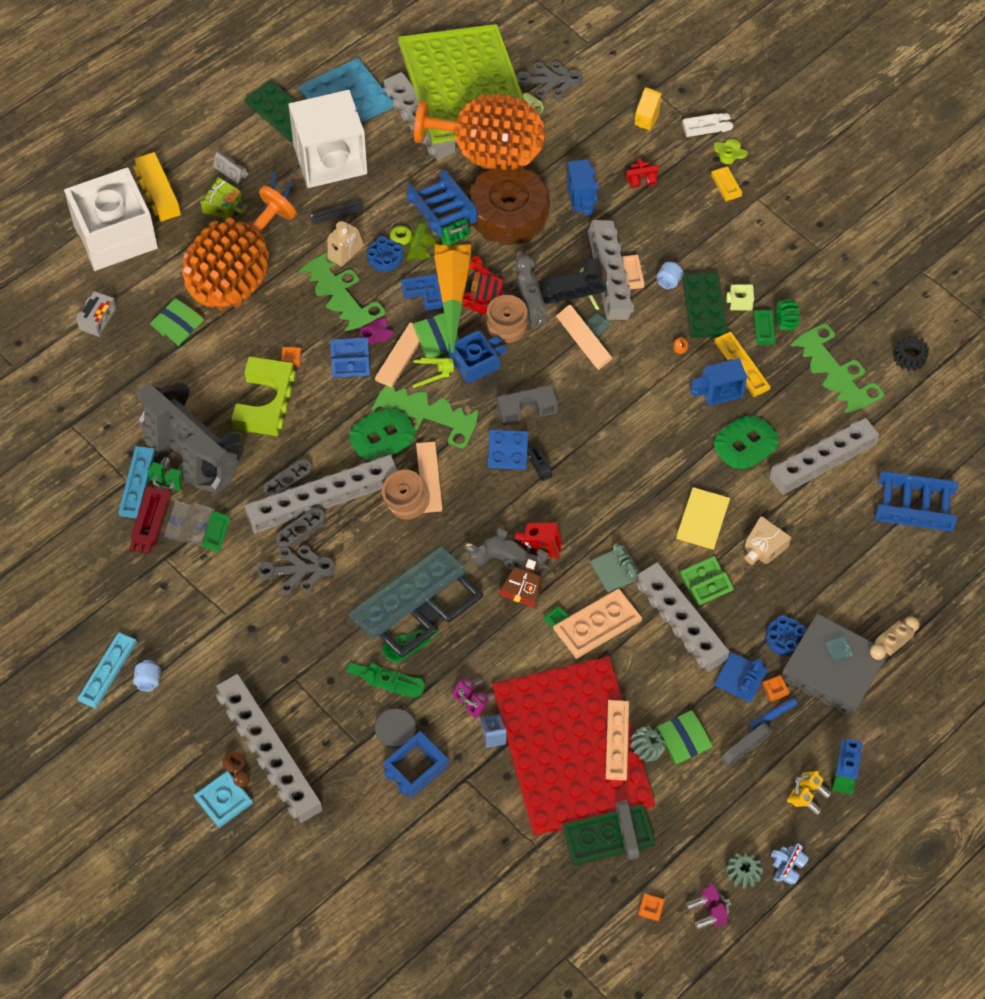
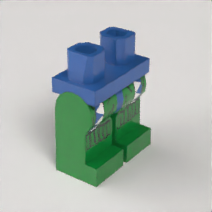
(847, 766)

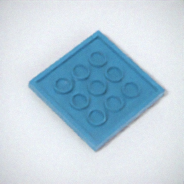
(353, 76)

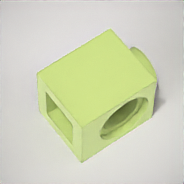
(746, 300)

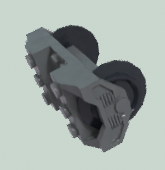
(203, 453)

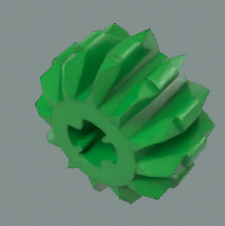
(787, 315)

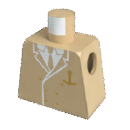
(343, 243)
(765, 542)

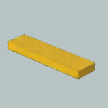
(733, 350)

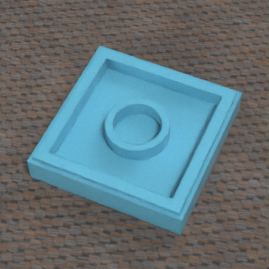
(223, 799)

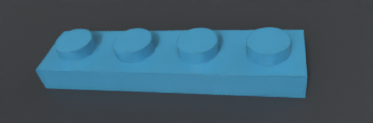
(136, 482)

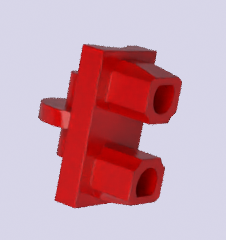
(639, 171)

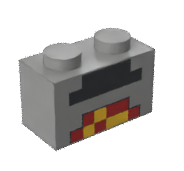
(96, 313)

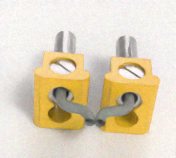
(802, 797)

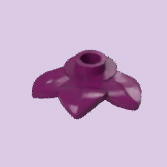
(376, 330)

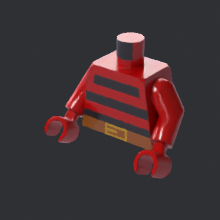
(484, 288)

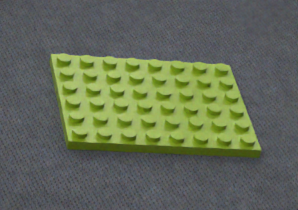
(455, 69)

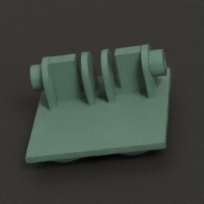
(615, 568)

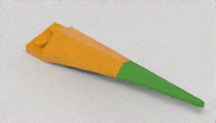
(452, 273)

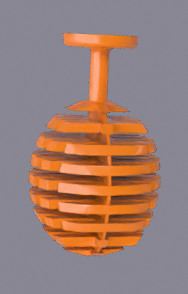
(490, 130)
(232, 257)

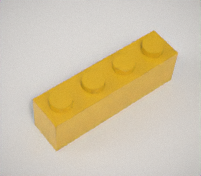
(157, 187)

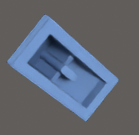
(493, 731)

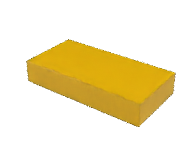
(726, 183)

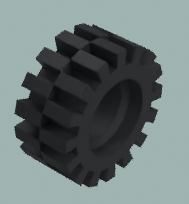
(911, 344)

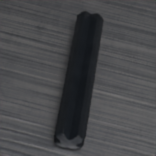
(336, 212)

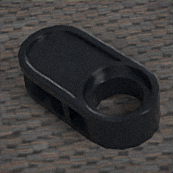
(539, 464)

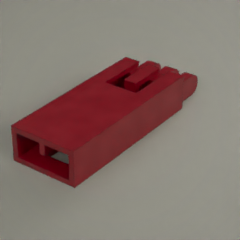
(150, 515)

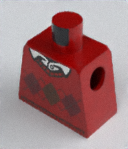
(541, 536)

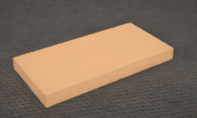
(597, 623)

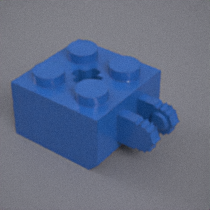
(582, 186)
(476, 357)
(721, 382)

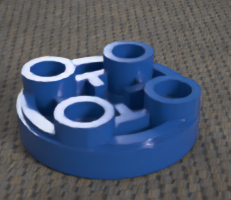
(384, 254)
(784, 635)

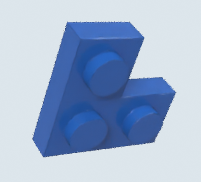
(426, 287)

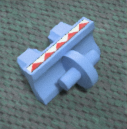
(785, 861)

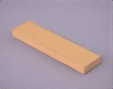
(584, 337)
(398, 357)
(429, 474)
(617, 740)

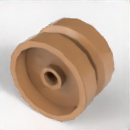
(507, 318)
(405, 494)

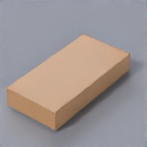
(634, 272)

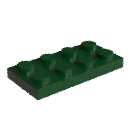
(273, 107)
(704, 304)
(602, 838)

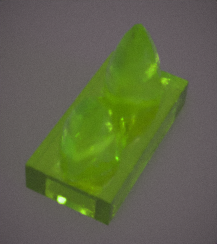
(419, 238)

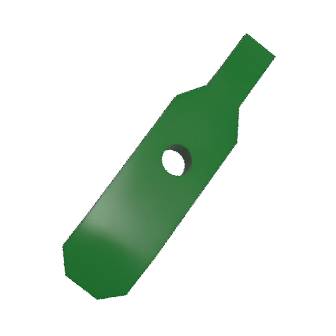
(397, 682)

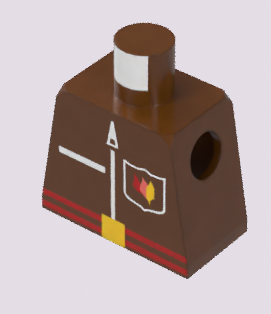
(523, 585)

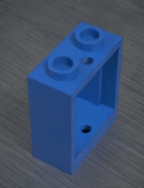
(430, 750)

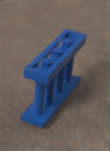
(452, 192)
(913, 517)

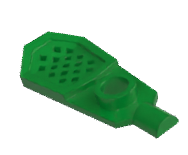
(387, 651)

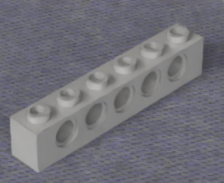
(405, 100)
(607, 250)
(850, 447)
(657, 577)

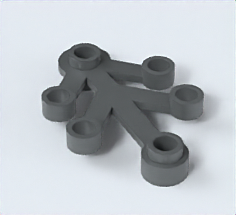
(570, 78)
(299, 569)

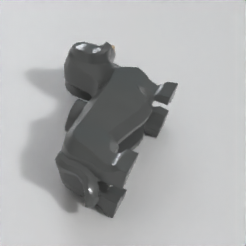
(530, 291)
(507, 551)

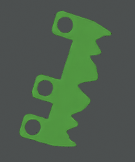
(341, 301)
(838, 377)
(417, 406)

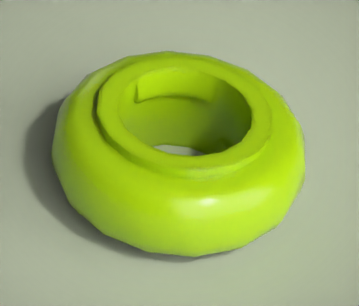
(401, 230)

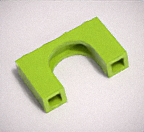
(266, 418)

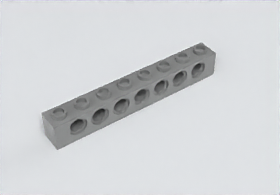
(333, 495)
(235, 689)

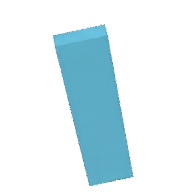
(107, 670)

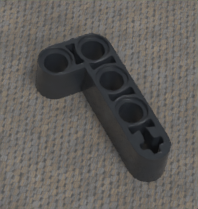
(577, 285)

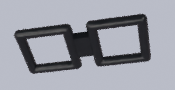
(430, 613)

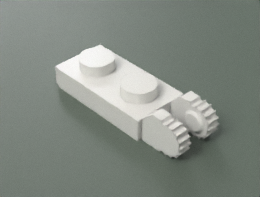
(707, 124)

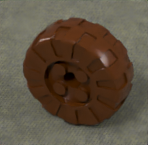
(509, 205)

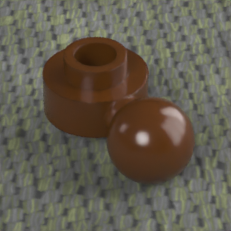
(234, 763)

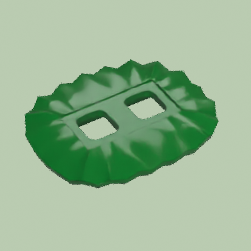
(388, 444)
(754, 451)

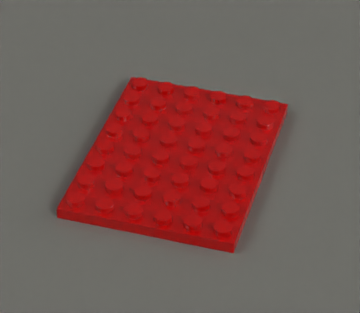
(560, 744)

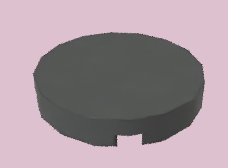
(395, 728)

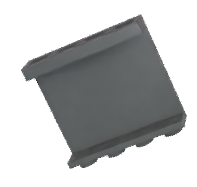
(837, 683)

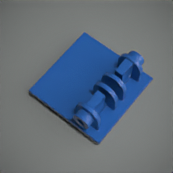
(508, 449)
(741, 676)

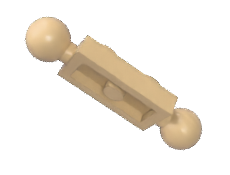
(894, 638)

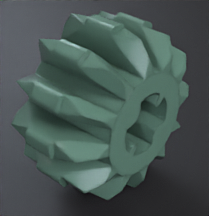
(647, 744)
(745, 862)

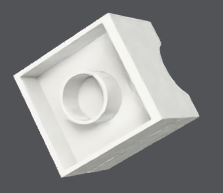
(328, 138)
(111, 218)

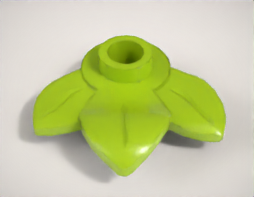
(729, 151)

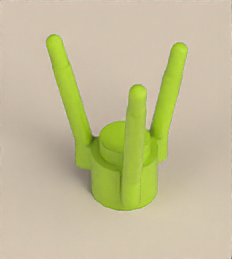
(444, 365)

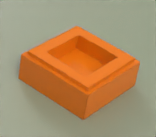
(292, 355)
(775, 688)
(651, 907)

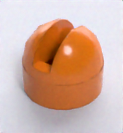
(678, 346)

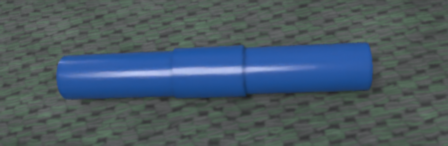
(775, 712)

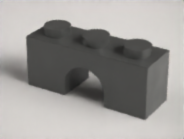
(540, 398)

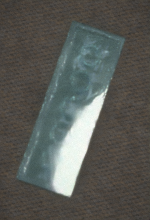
(407, 593)

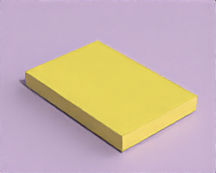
(703, 518)

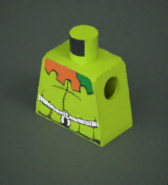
(222, 200)

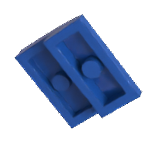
(350, 357)

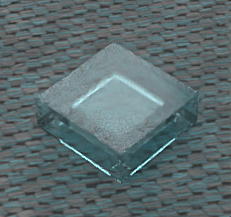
(598, 325)
(838, 649)

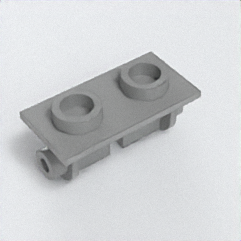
(228, 168)

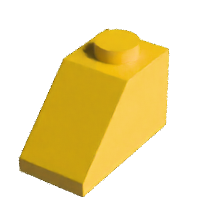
(648, 109)

